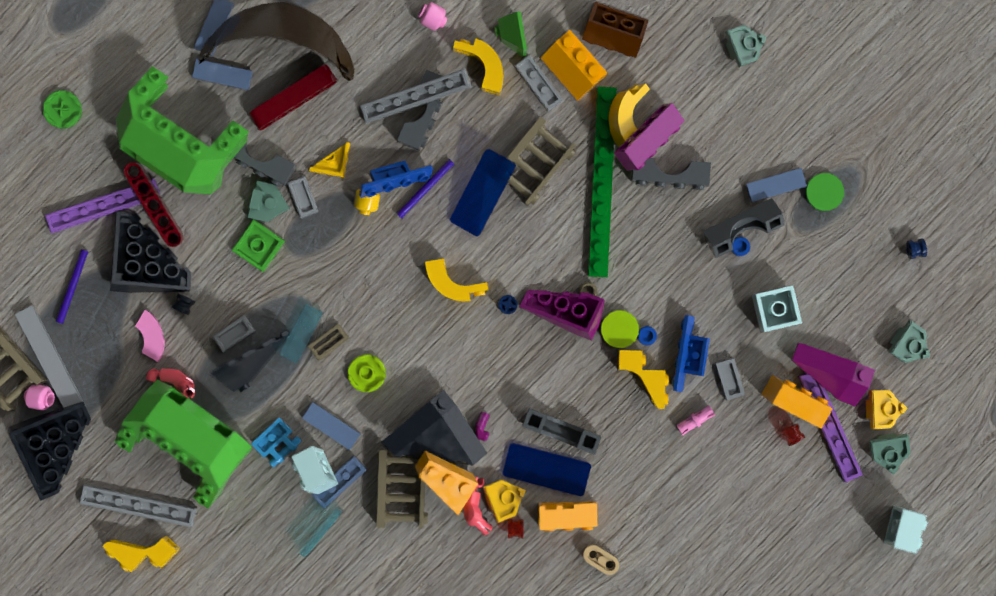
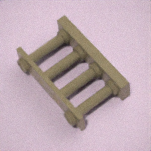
(528, 145)
(21, 362)
(385, 497)

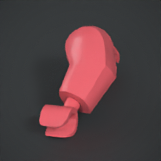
(176, 377)
(472, 511)

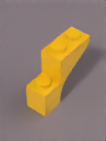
(653, 380)
(133, 555)

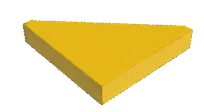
(334, 163)

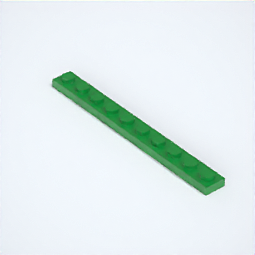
(601, 185)

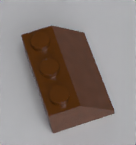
(615, 30)

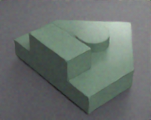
(744, 45)
(266, 202)
(909, 343)
(890, 450)

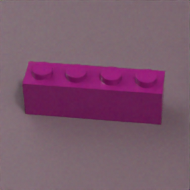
(649, 137)

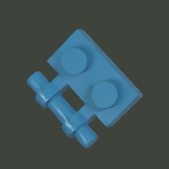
(272, 438)

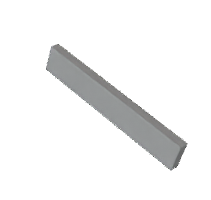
(416, 96)
(48, 357)
(138, 505)

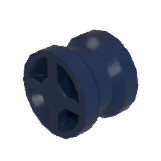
(916, 248)
(507, 301)

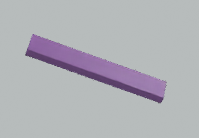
(95, 208)
(834, 434)

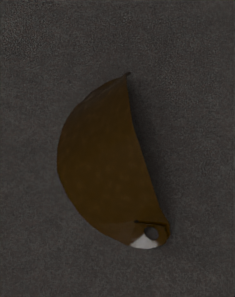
(286, 23)

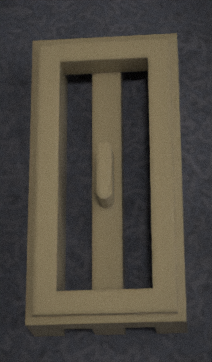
(315, 351)

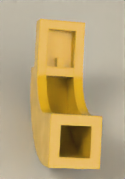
(490, 60)
(621, 112)
(438, 276)

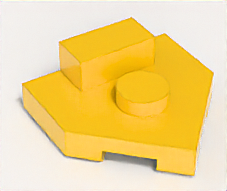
(883, 409)
(503, 499)

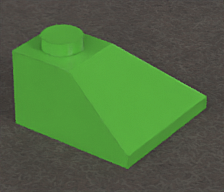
(512, 33)

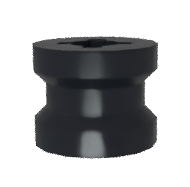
(183, 304)

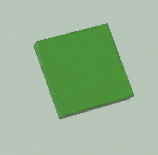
(258, 245)

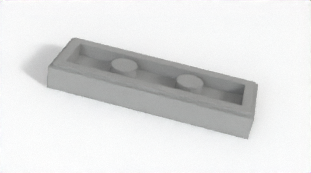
(538, 83)

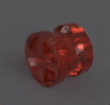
(793, 434)
(515, 528)

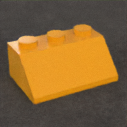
(573, 65)

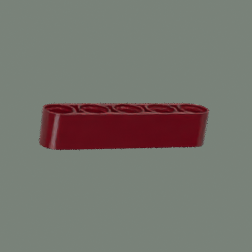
(293, 97)
(145, 199)

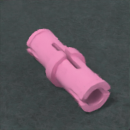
(695, 420)

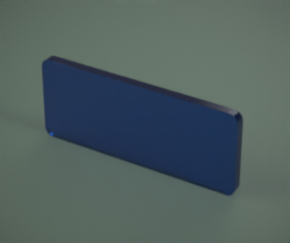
(482, 192)
(546, 469)

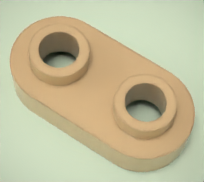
(600, 559)

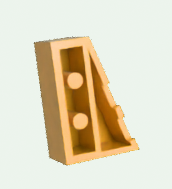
(797, 401)
(446, 480)
(567, 515)

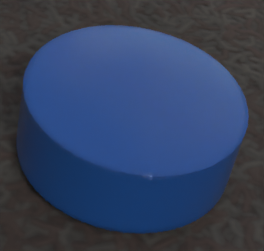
(740, 246)
(647, 335)

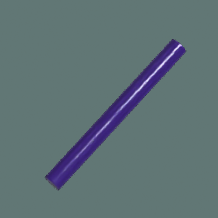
(425, 188)
(72, 286)

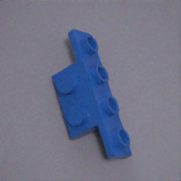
(392, 177)
(691, 356)

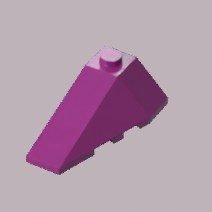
(570, 311)
(840, 376)

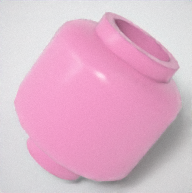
(432, 16)
(39, 397)

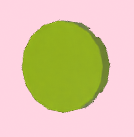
(619, 329)
(366, 373)

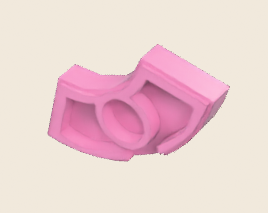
(152, 334)

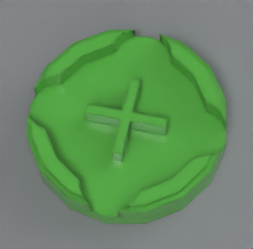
(62, 109)
(824, 192)

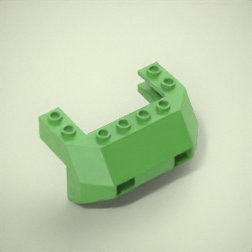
(167, 147)
(187, 435)

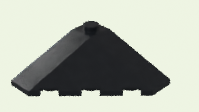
(142, 262)
(240, 372)
(438, 430)
(48, 445)

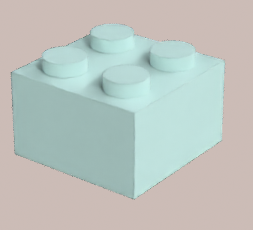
(776, 309)
(314, 470)
(905, 529)

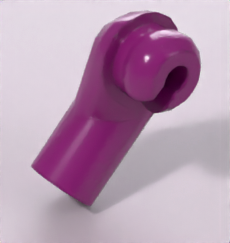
(480, 425)

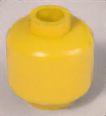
(366, 204)

